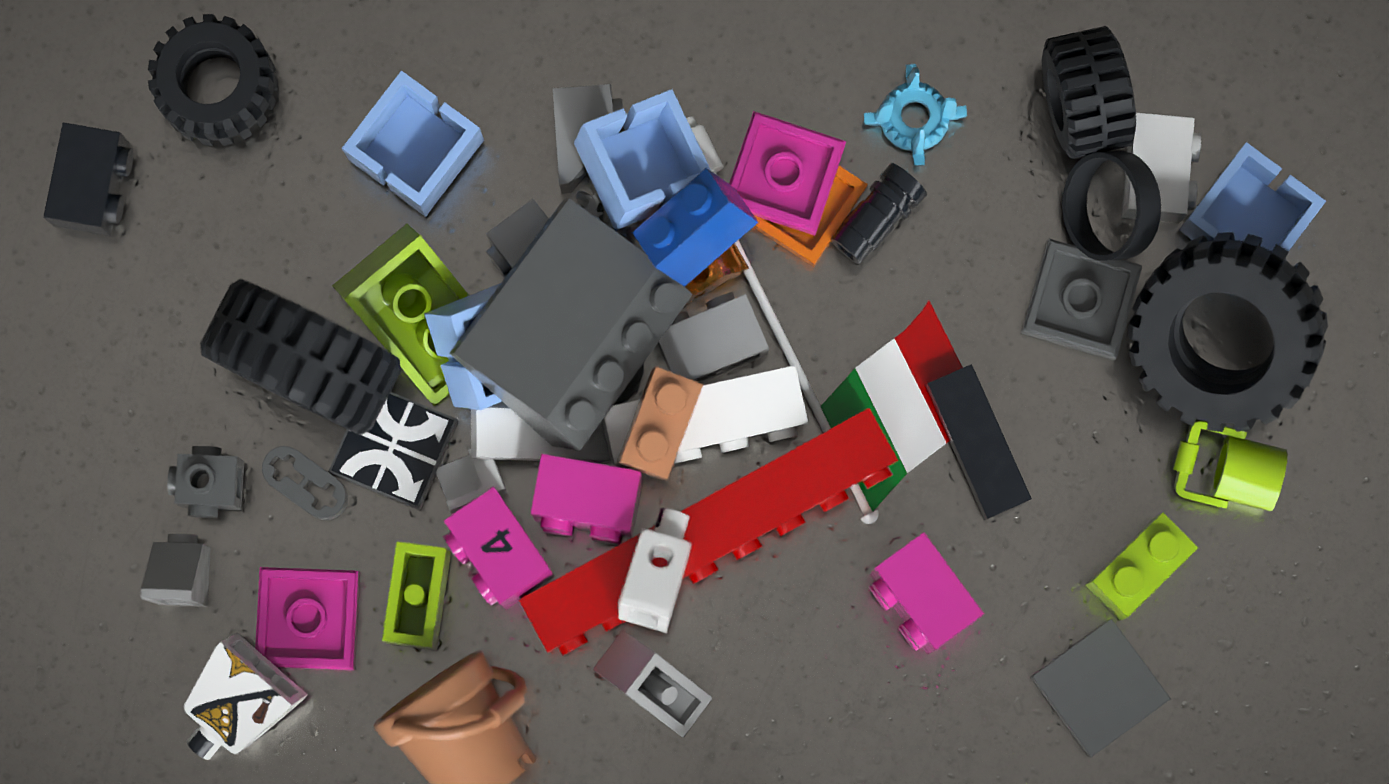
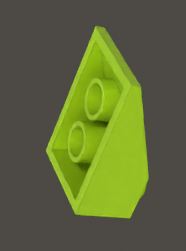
(393, 293)

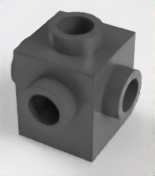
(224, 484)

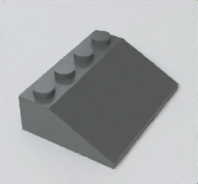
(570, 326)

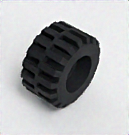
(189, 49)
(1089, 92)

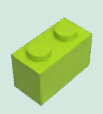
(1141, 566)
(416, 595)

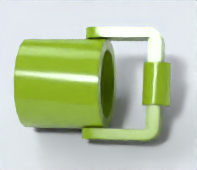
(1243, 474)

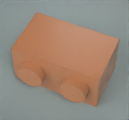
(659, 423)

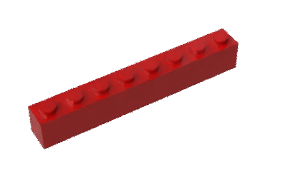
(720, 525)

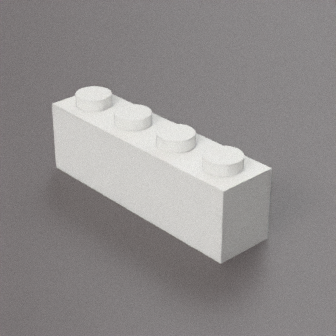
(726, 414)

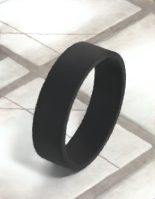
(1147, 205)

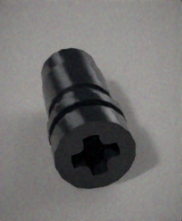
(878, 213)

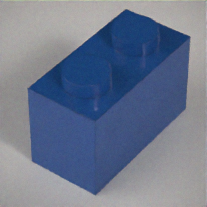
(695, 227)

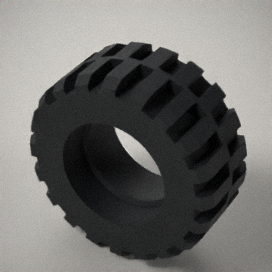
(300, 356)
(1208, 390)

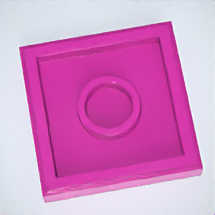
(786, 172)
(308, 617)

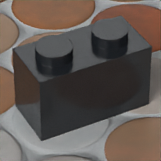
(88, 179)

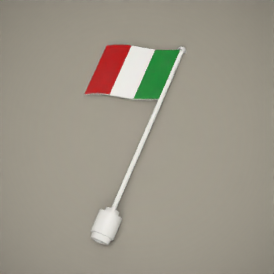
(886, 382)

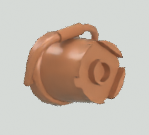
(460, 726)

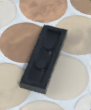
(978, 442)

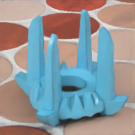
(921, 138)

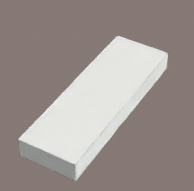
(505, 436)

